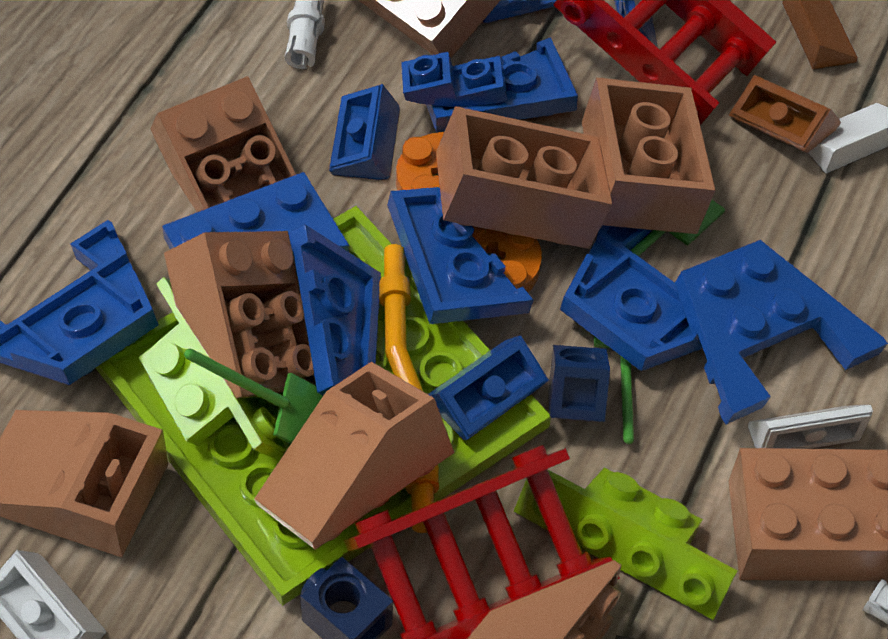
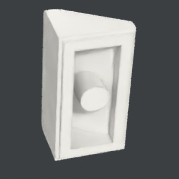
(855, 138)
(811, 428)
(40, 604)

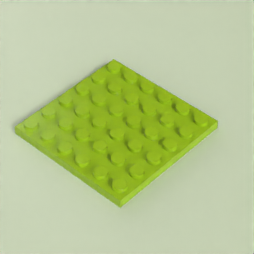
(230, 473)

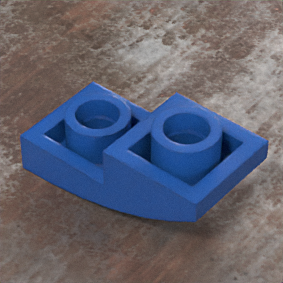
(439, 83)

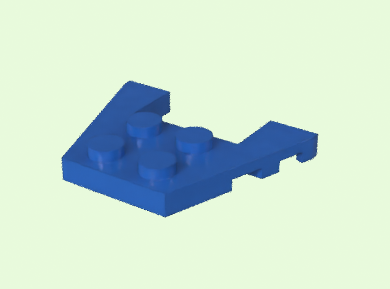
(628, 302)
(753, 302)
(85, 319)

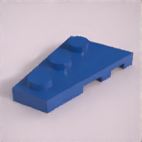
(534, 88)
(271, 208)
(449, 265)
(338, 306)

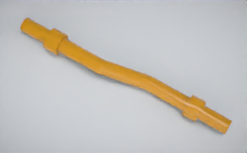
(395, 296)

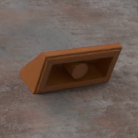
(820, 33)
(784, 115)

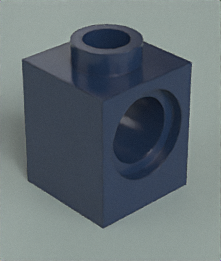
(578, 383)
(345, 583)

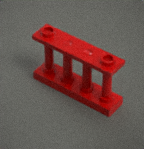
(717, 21)
(470, 608)

